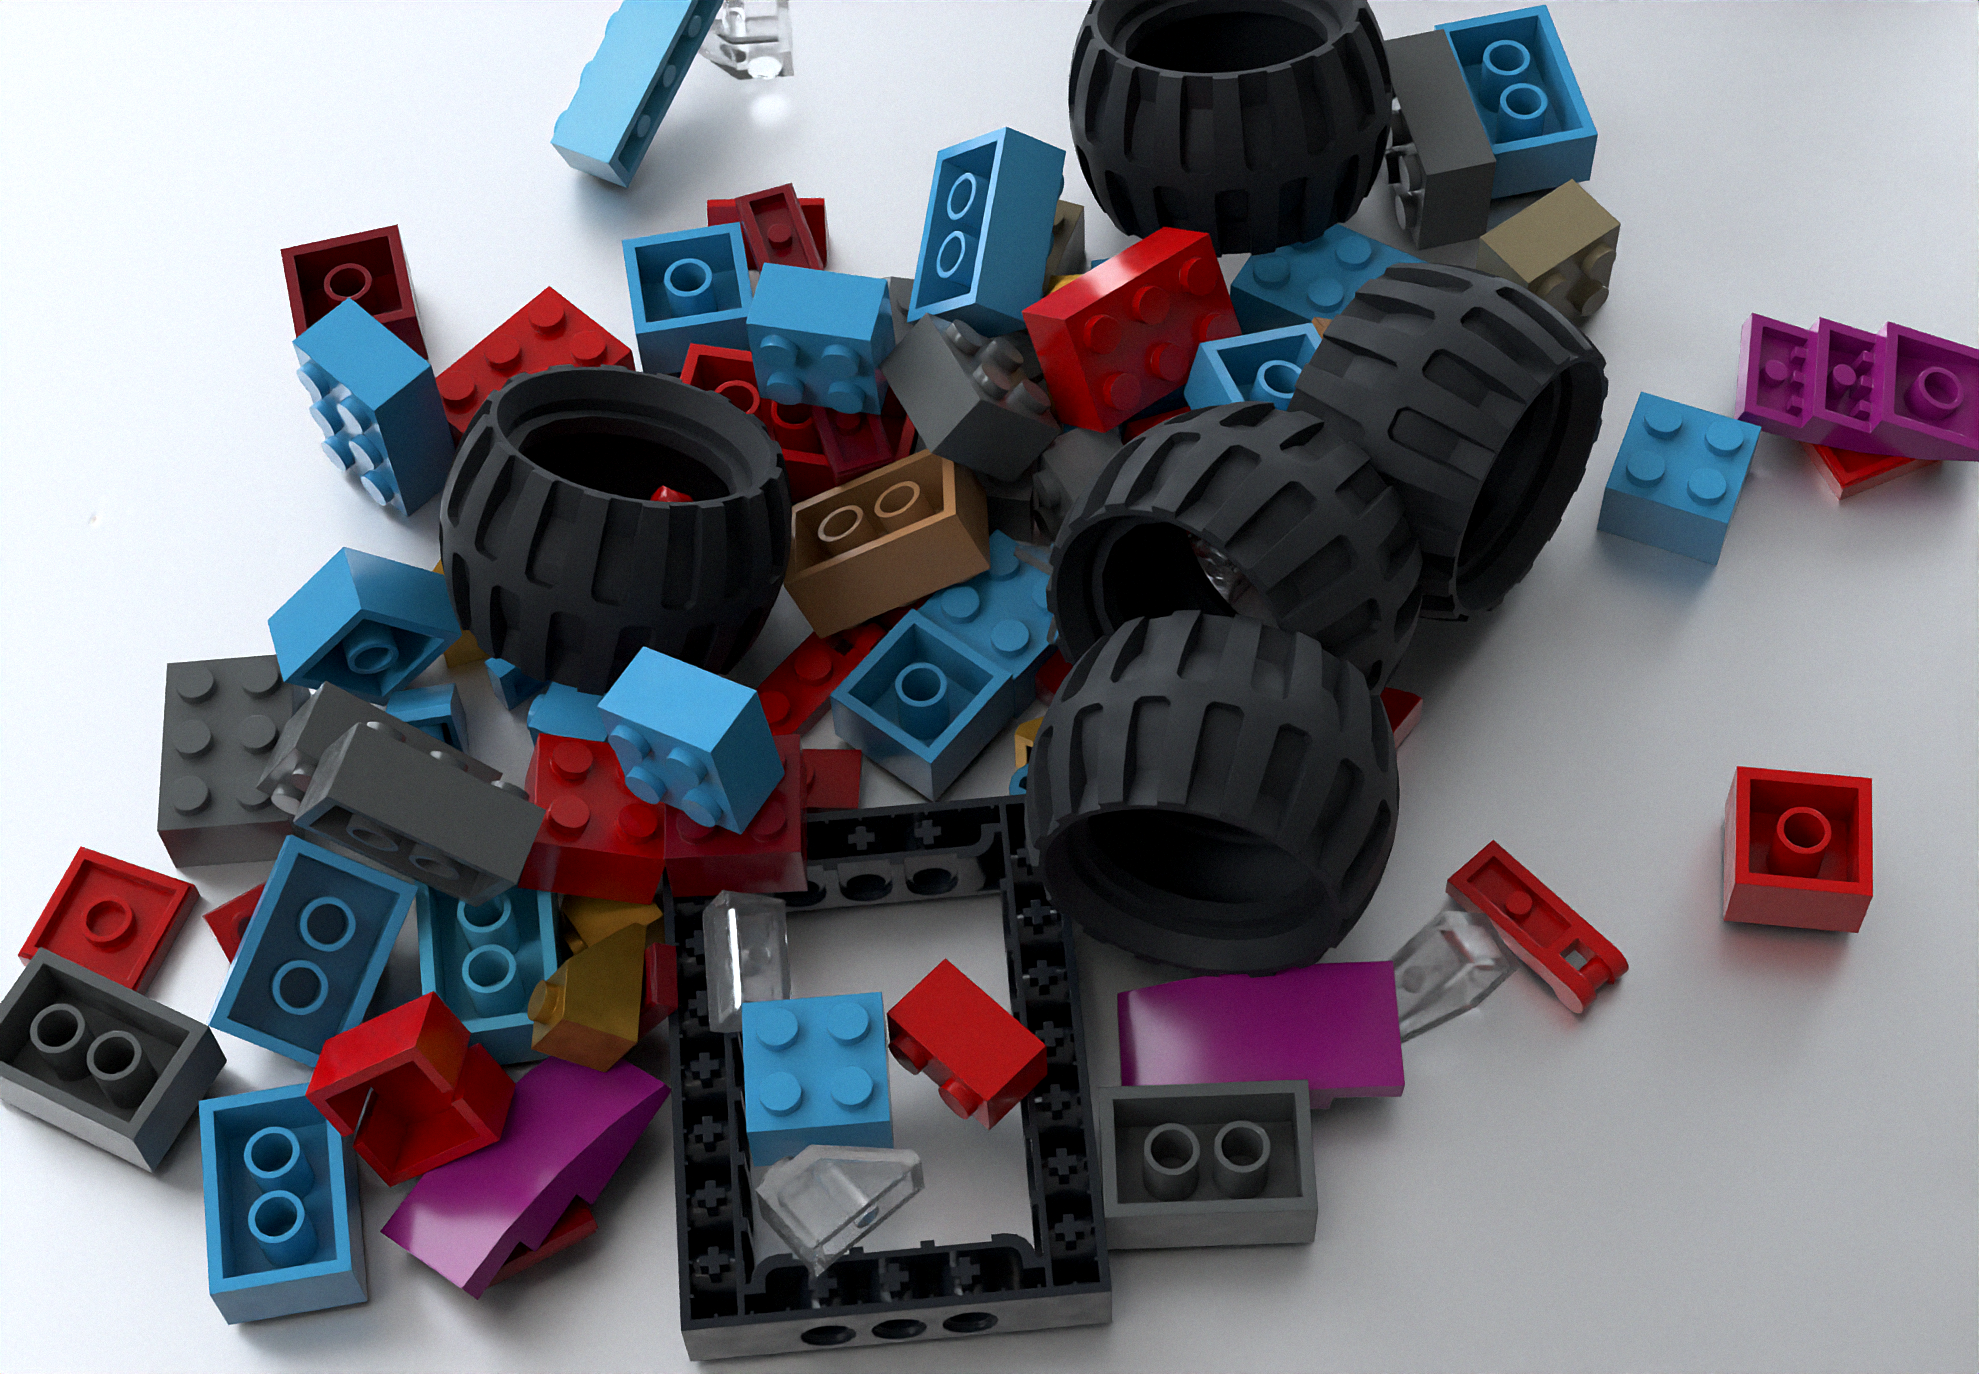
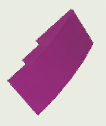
(1860, 388)
(1306, 1023)
(558, 1141)

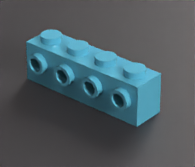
(631, 85)

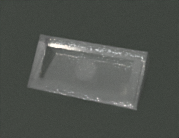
(744, 955)

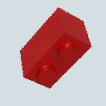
(965, 1045)

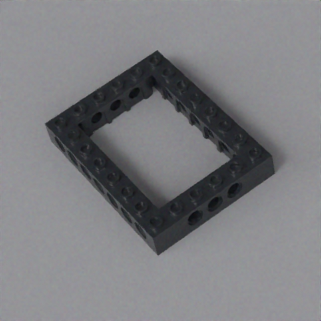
(904, 1293)

